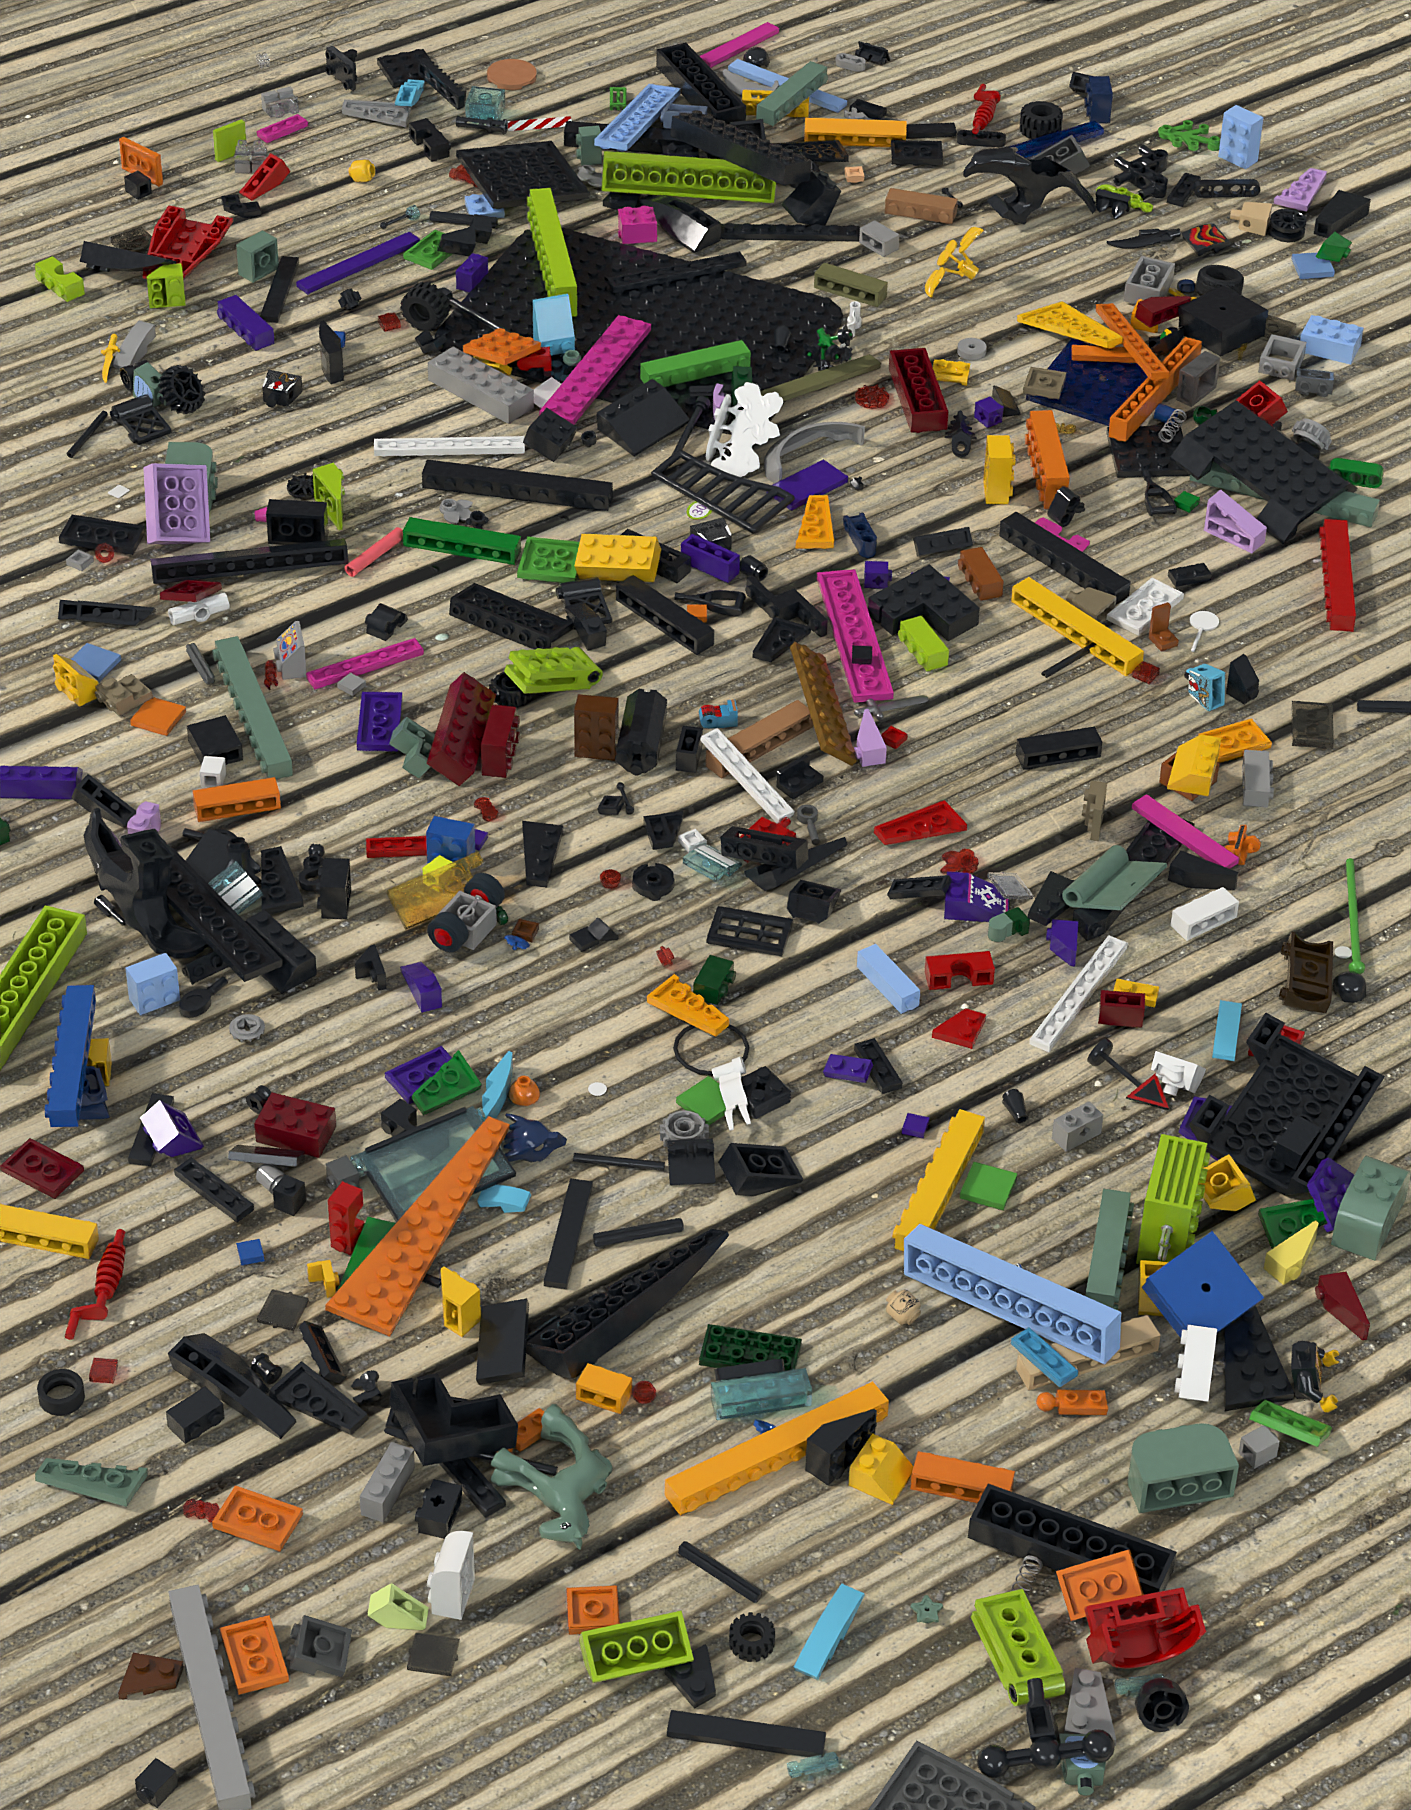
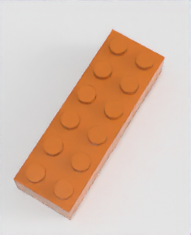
(1046, 455)

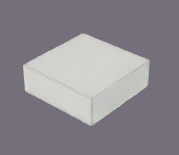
(691, 840)

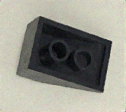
(758, 1168)

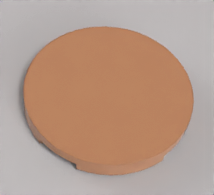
(511, 74)

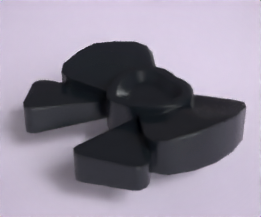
(368, 1382)

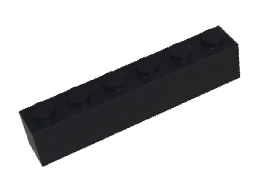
(665, 615)

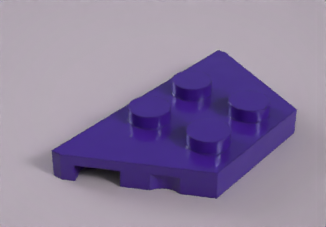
(1328, 1189)

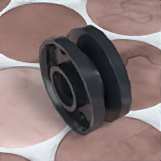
(1287, 225)

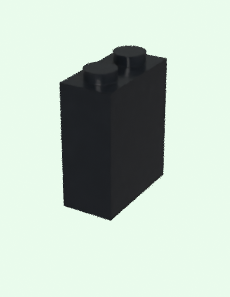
(215, 739)

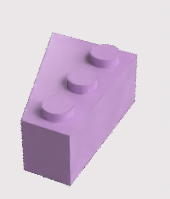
(1233, 523)

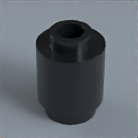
(753, 567)

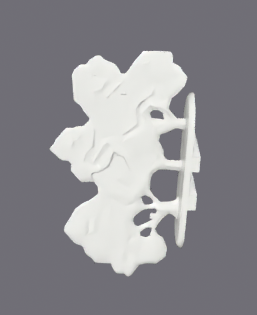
(747, 428)

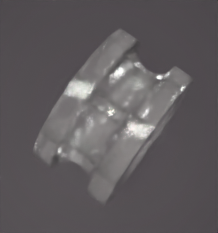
(262, 60)

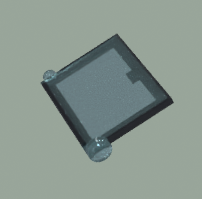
(412, 1160)

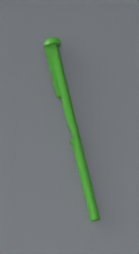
(1356, 966)

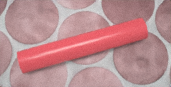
(374, 552)

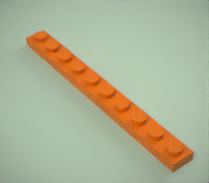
(1132, 342)

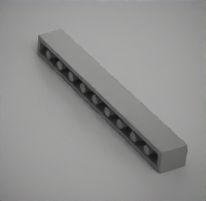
(210, 1700)

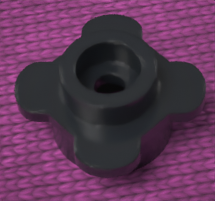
(477, 519)

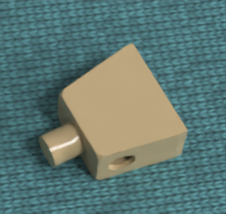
(1253, 217)

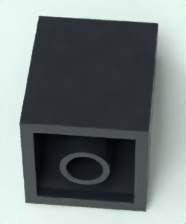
(813, 200)

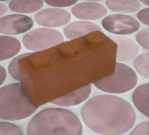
(981, 573)

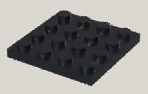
(1146, 452)

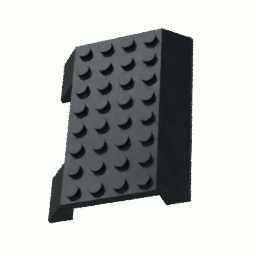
(1265, 462)
(1284, 1085)

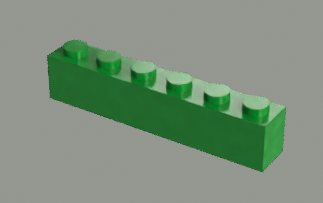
(462, 541)

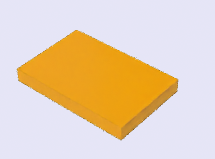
(1239, 737)

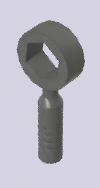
(810, 820)

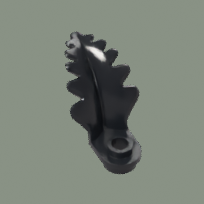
(960, 434)
(240, 852)

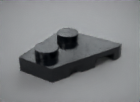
(694, 1678)

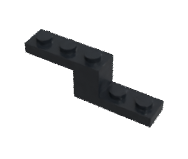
(786, 606)

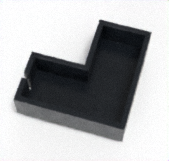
(924, 595)
(450, 1430)

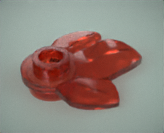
(961, 861)

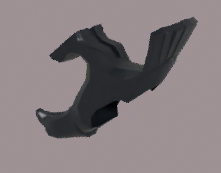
(1031, 179)
(139, 880)

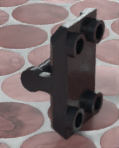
(342, 66)

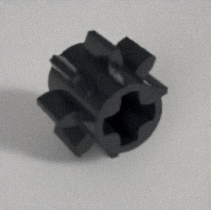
(349, 299)

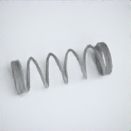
(1179, 421)
(1031, 1568)

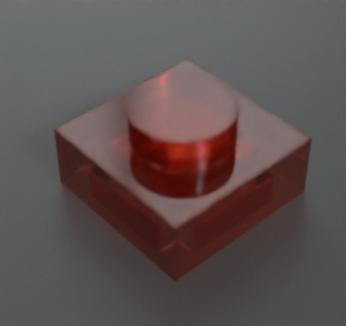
(389, 321)
(1146, 672)

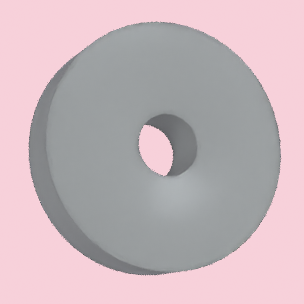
(971, 349)

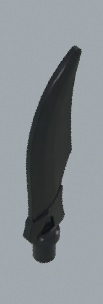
(1145, 240)

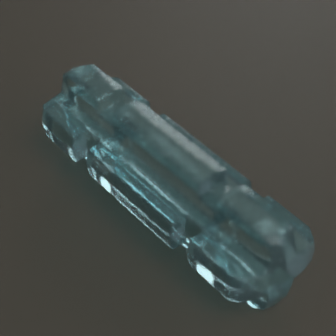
(1134, 1683)
(812, 1764)

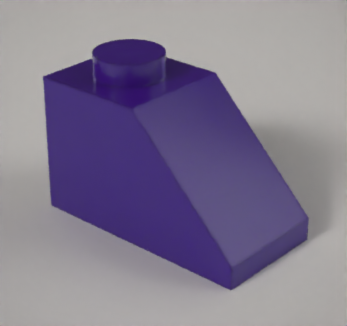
(1063, 940)

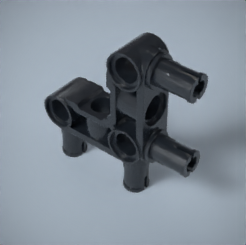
(1145, 172)

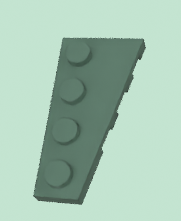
(107, 1484)

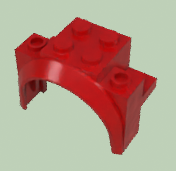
(1131, 1630)

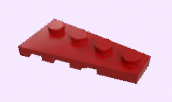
(923, 823)

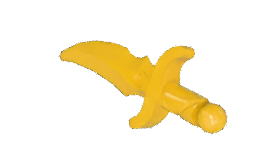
(108, 353)

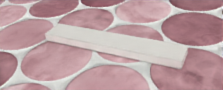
(747, 775)

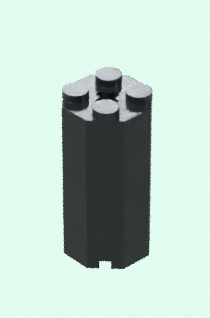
(641, 731)

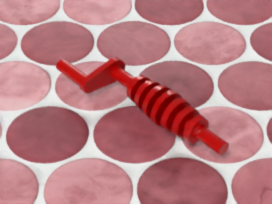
(985, 112)
(107, 1279)

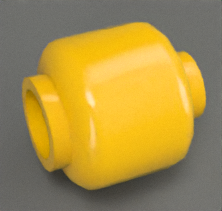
(362, 171)

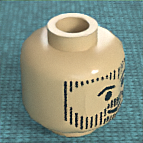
(903, 1307)

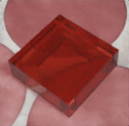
(103, 1370)

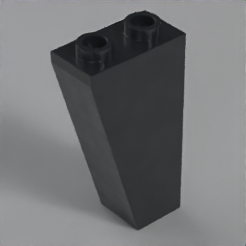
(1341, 213)

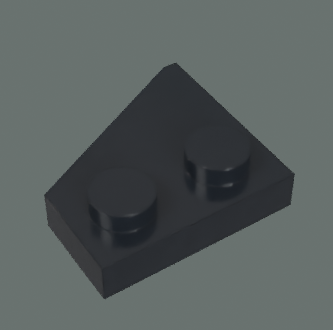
(663, 829)

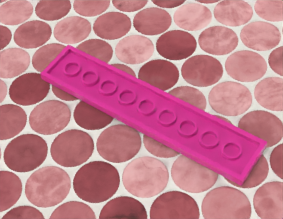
(597, 368)
(850, 627)

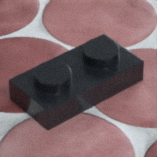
(1189, 574)

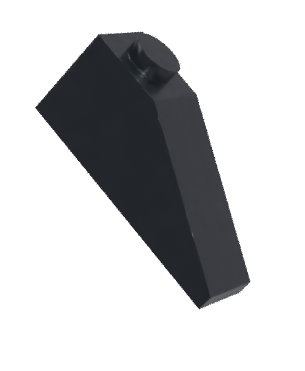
(588, 625)
(94, 795)
(1200, 873)
(1094, 922)

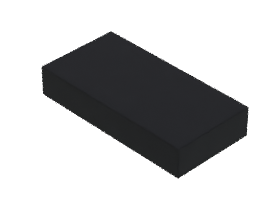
(869, 109)

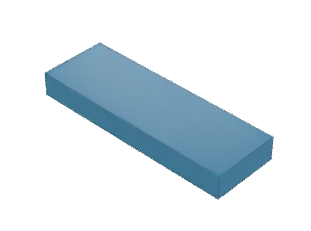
(1044, 1357)

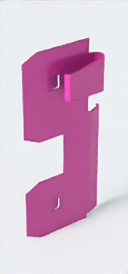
(1056, 529)

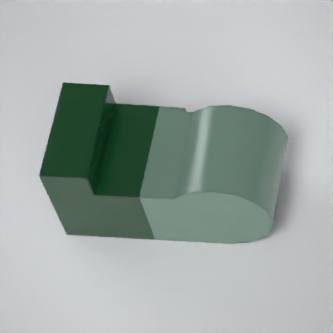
(1008, 924)

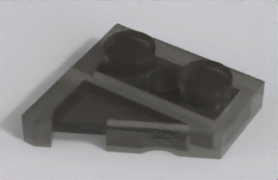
(132, 240)

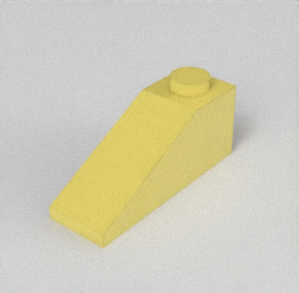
(1288, 1258)

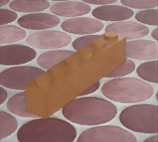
(766, 735)

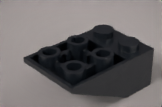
(837, 1444)

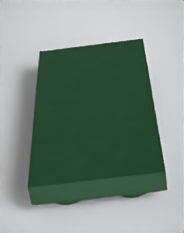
(735, 1346)

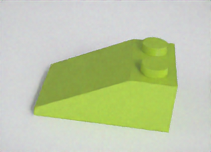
(329, 489)

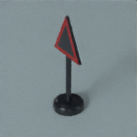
(1147, 1092)

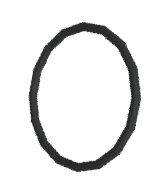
(704, 1072)

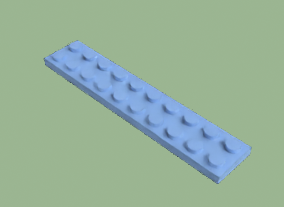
(636, 117)

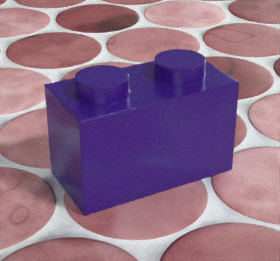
(471, 272)

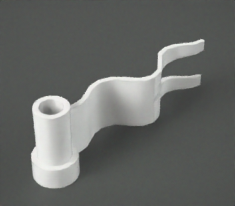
(854, 320)
(732, 1089)

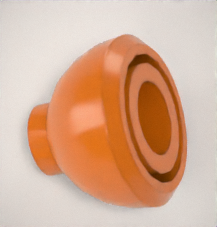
(524, 1091)

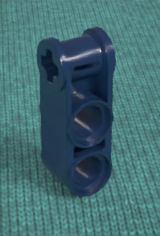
(861, 534)

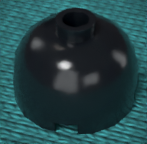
(1161, 1704)

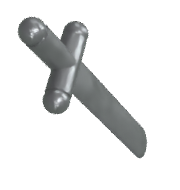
(877, 709)

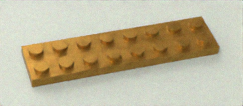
(823, 703)

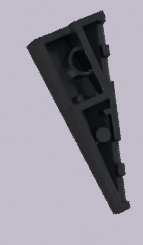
(772, 876)

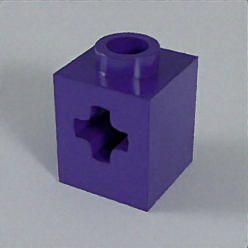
(988, 412)
(876, 574)

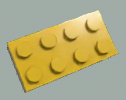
(617, 557)

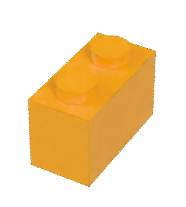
(604, 1388)

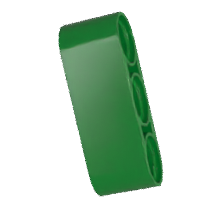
(1359, 472)

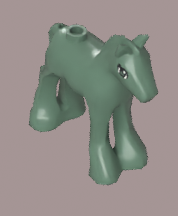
(568, 1487)

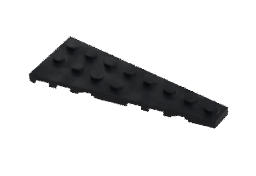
(814, 150)

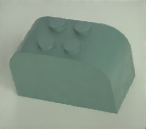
(195, 454)
(1370, 1207)
(1181, 1467)

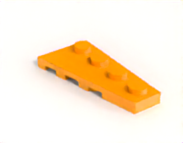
(816, 524)
(684, 1004)

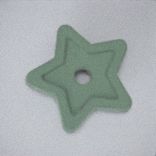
(927, 1616)

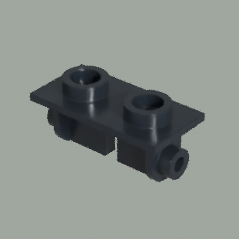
(879, 54)
(204, 967)

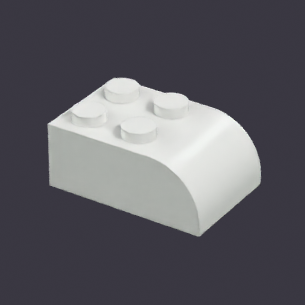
(452, 1575)

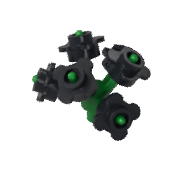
(829, 350)

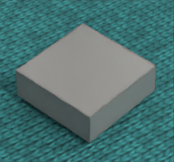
(80, 560)
(351, 684)

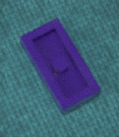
(848, 1068)

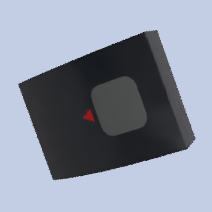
(330, 354)

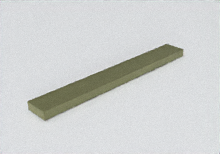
(825, 377)

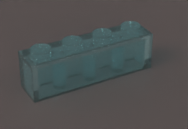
(761, 1394)

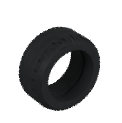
(1215, 276)

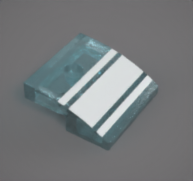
(710, 862)
(236, 887)

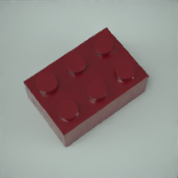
(499, 741)
(295, 1124)

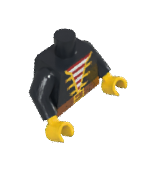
(1307, 1371)

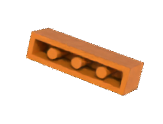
(236, 799)
(957, 1477)

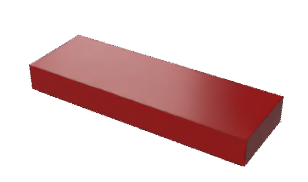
(396, 846)

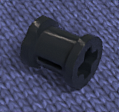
(266, 1368)

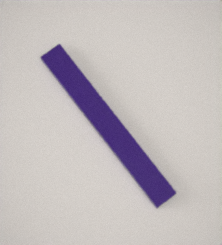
(357, 263)

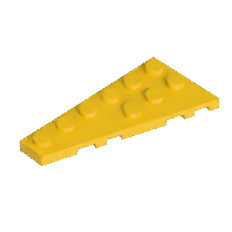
(1072, 323)

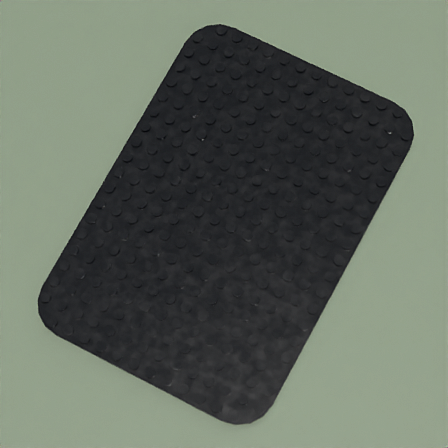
(681, 312)

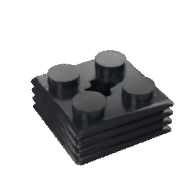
(764, 1092)

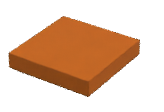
(158, 716)
(592, 1608)

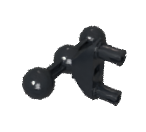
(1045, 1750)

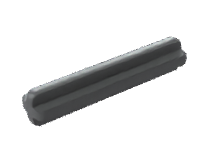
(200, 663)

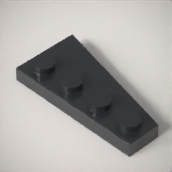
(314, 1396)

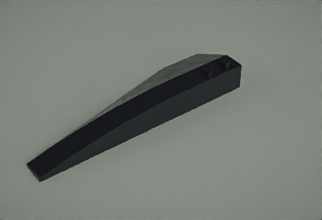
(609, 1317)

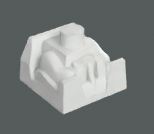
(1177, 1073)

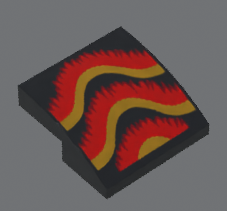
(1205, 238)

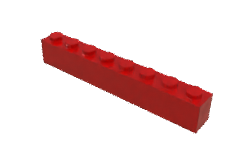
(1337, 575)

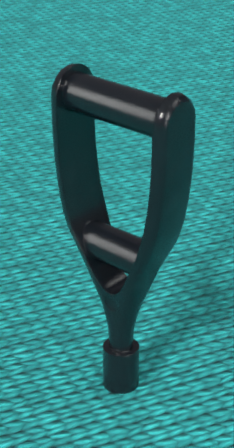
(1153, 489)
(706, 598)

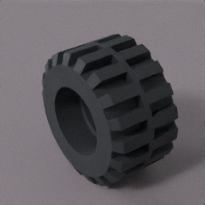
(1040, 119)
(425, 306)

